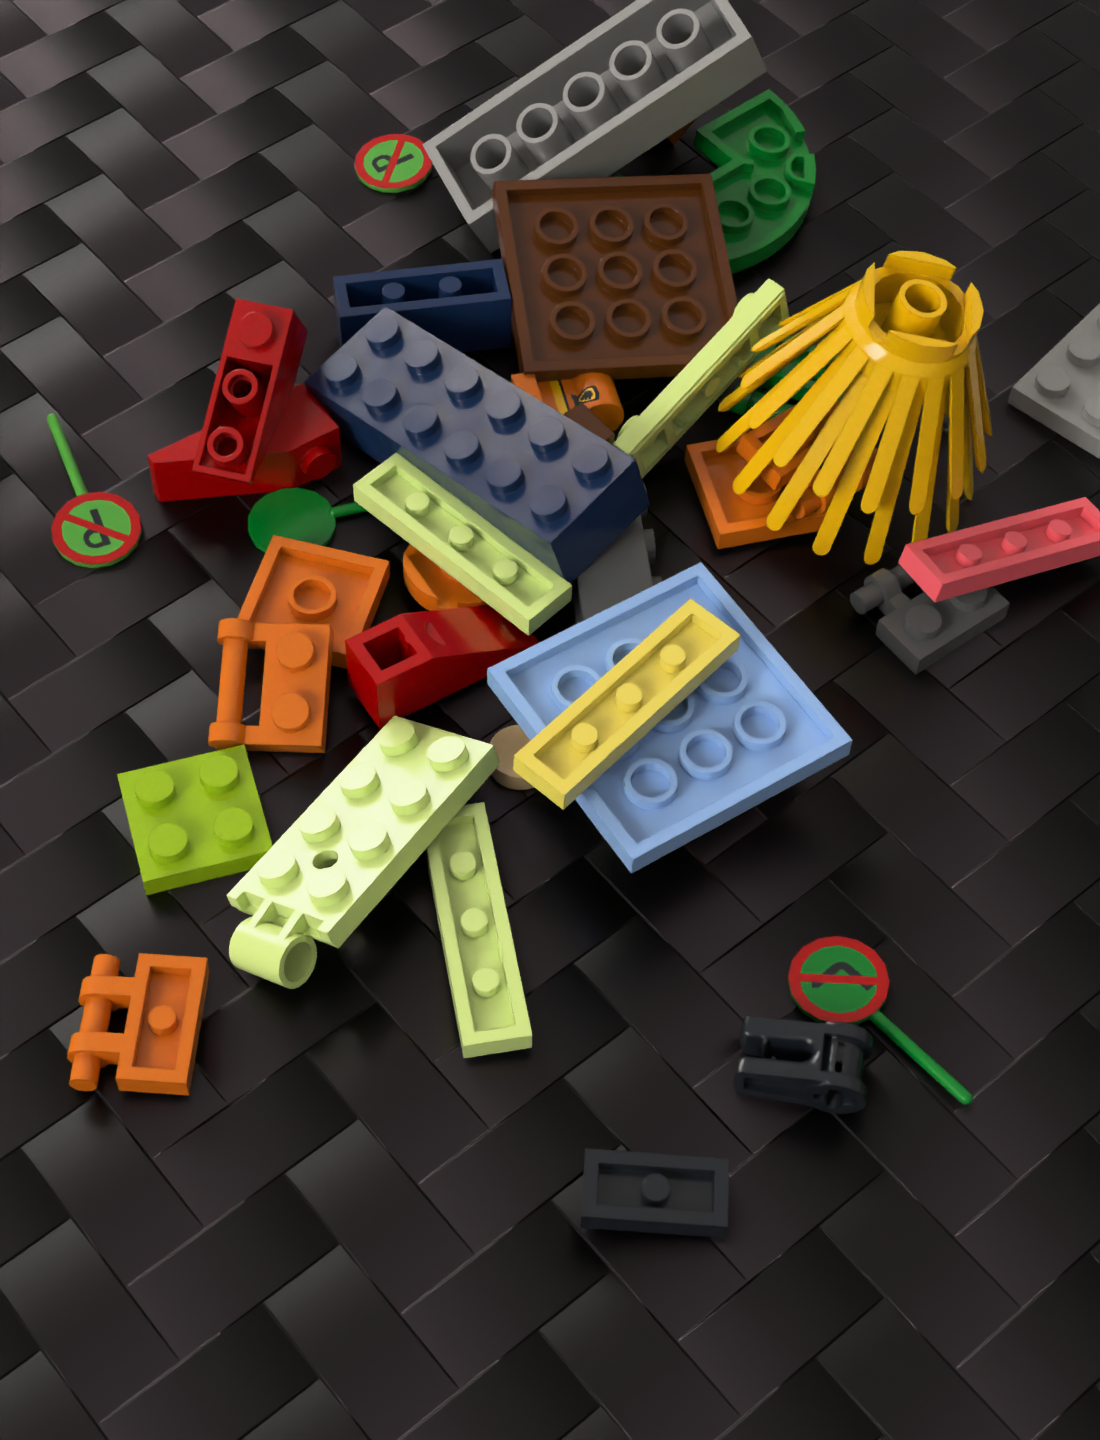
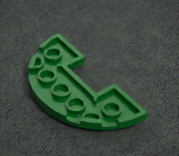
(761, 176)

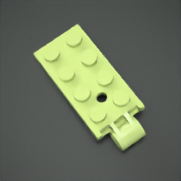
(370, 830)

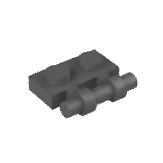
(920, 628)

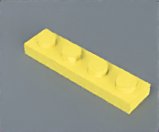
(625, 703)

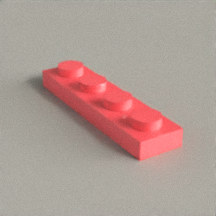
(1004, 549)

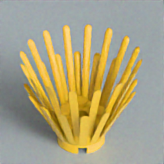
(900, 342)

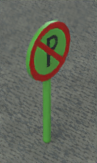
(393, 163)
(94, 526)

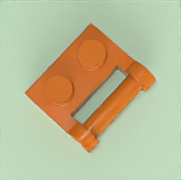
(292, 688)

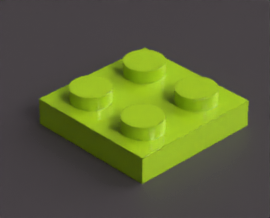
(195, 818)

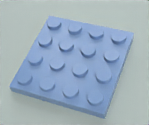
(708, 760)

